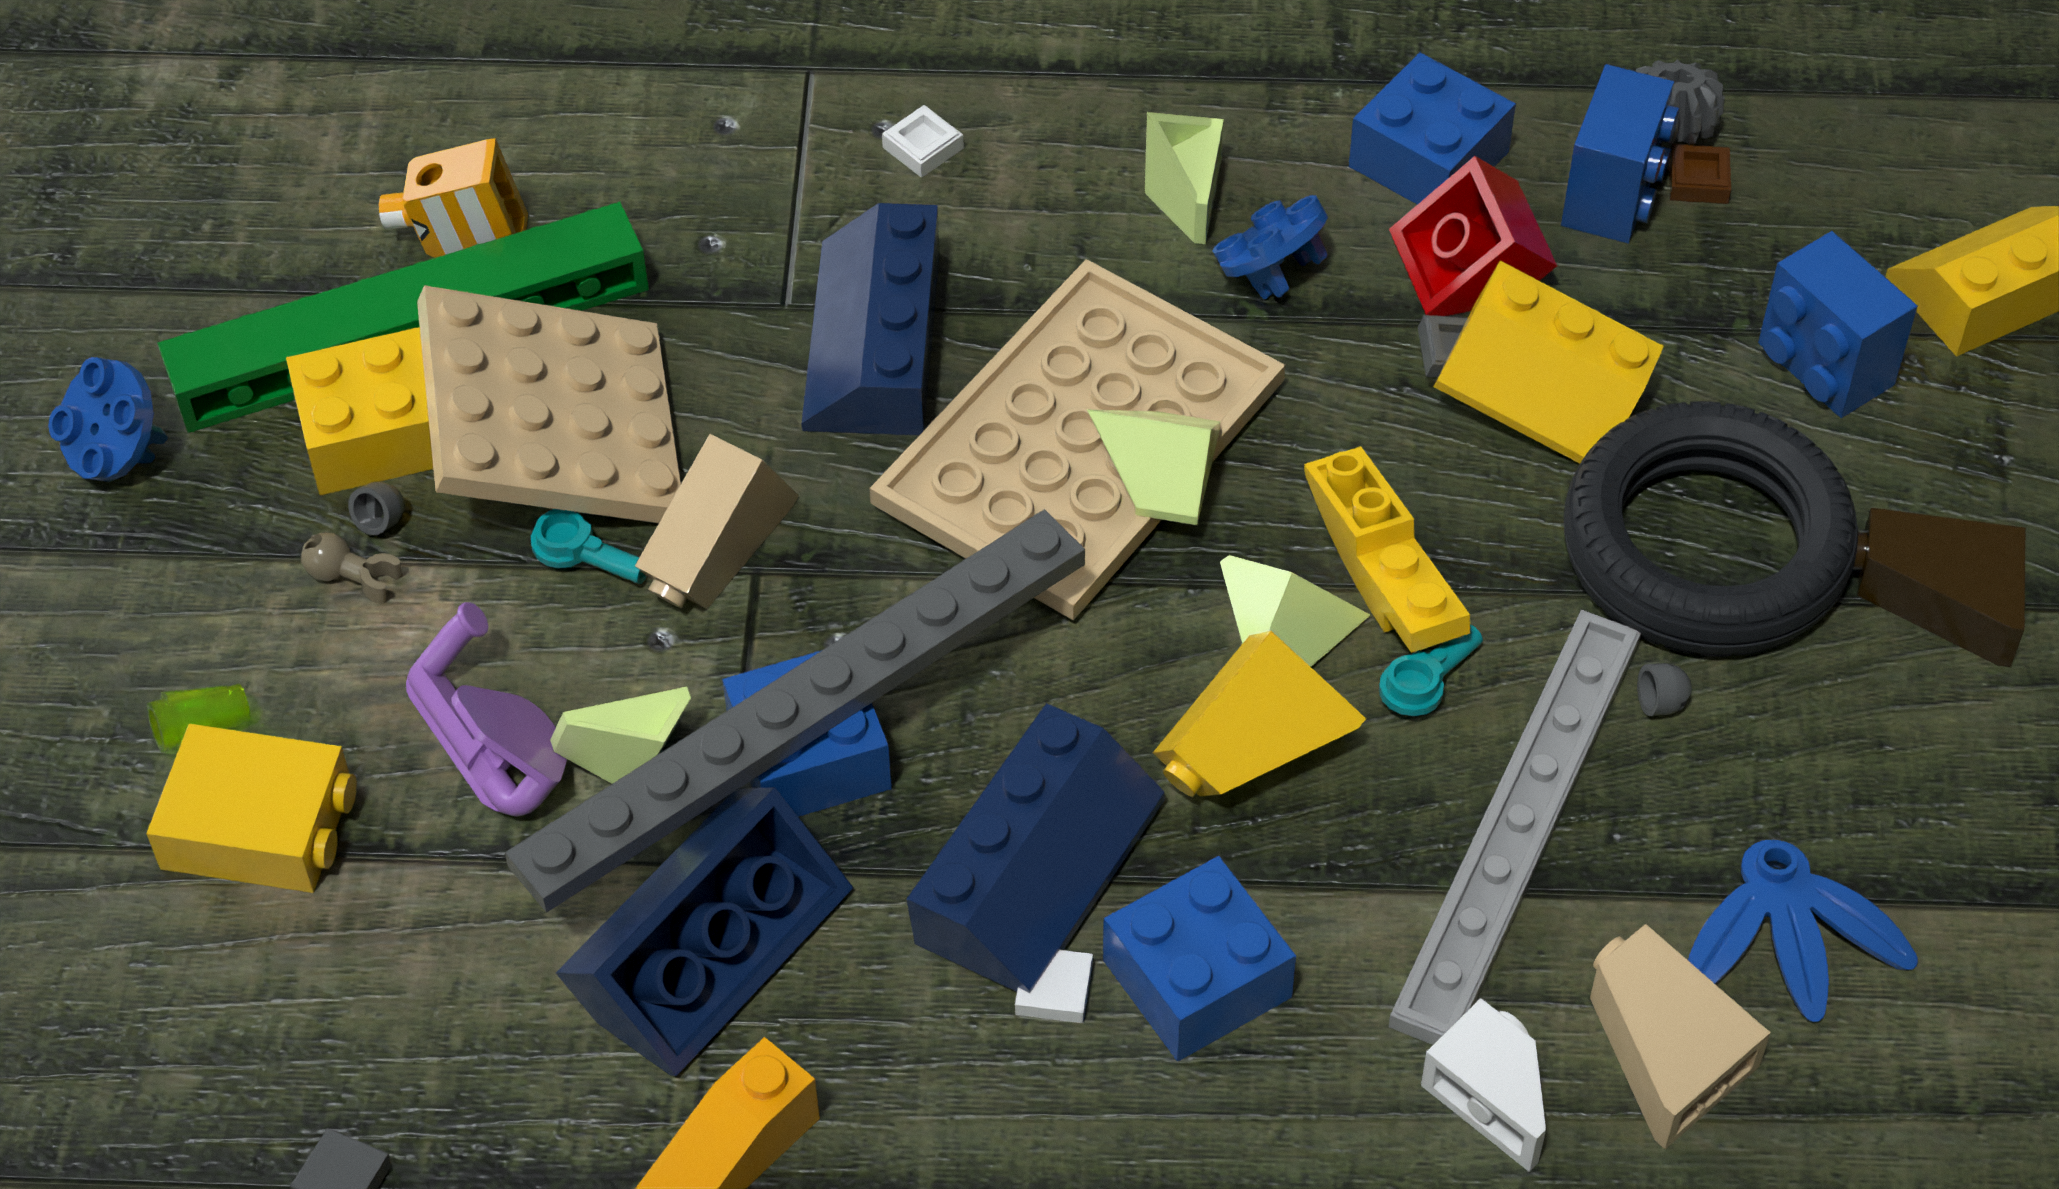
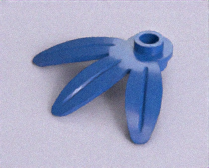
(1788, 900)

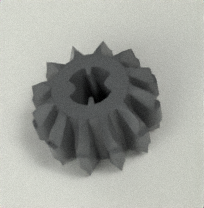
(1695, 94)

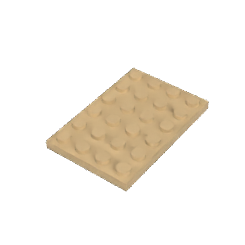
(1025, 435)

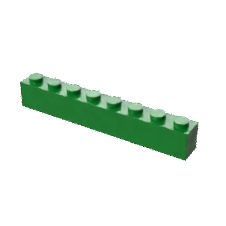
(243, 361)

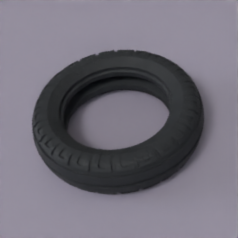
(1692, 614)

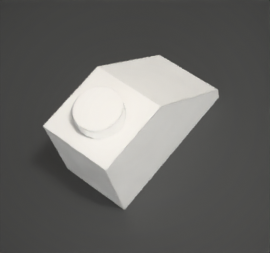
(1491, 1080)

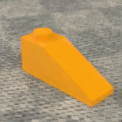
(739, 1124)

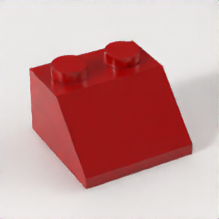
(1463, 233)

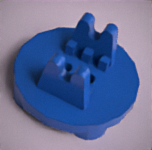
(1272, 238)
(106, 420)

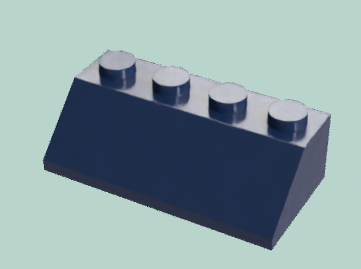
(874, 323)
(1034, 851)
(706, 929)

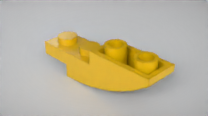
(1381, 553)

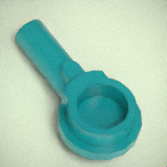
(567, 539)
(1414, 681)

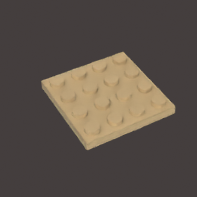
(546, 406)

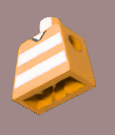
(457, 199)

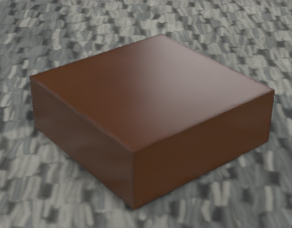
(1699, 174)

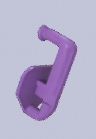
(485, 727)

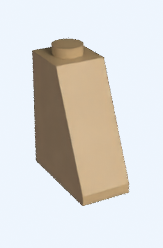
(714, 524)
(1672, 1031)

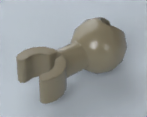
(329, 557)

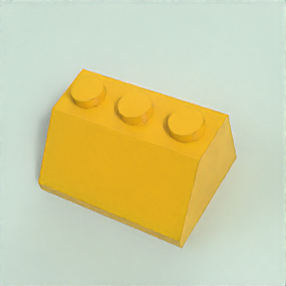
(1987, 279)
(1547, 364)

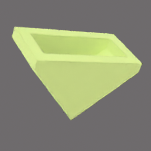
(1184, 168)
(1160, 459)
(1289, 606)
(619, 734)

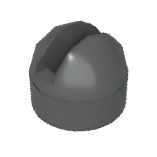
(371, 502)
(1662, 689)

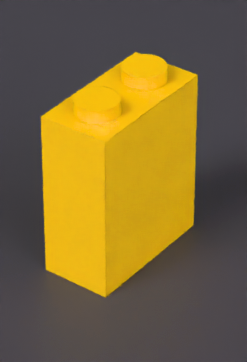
(252, 808)

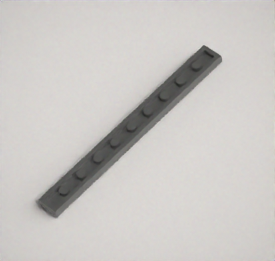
(792, 711)

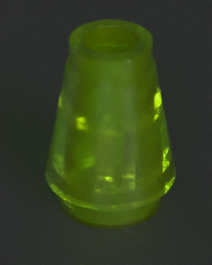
(207, 706)

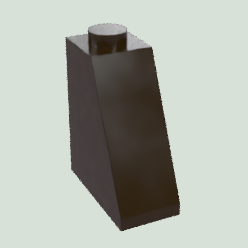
(1947, 578)

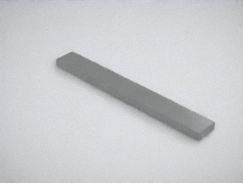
(1515, 829)

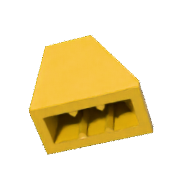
(1253, 719)

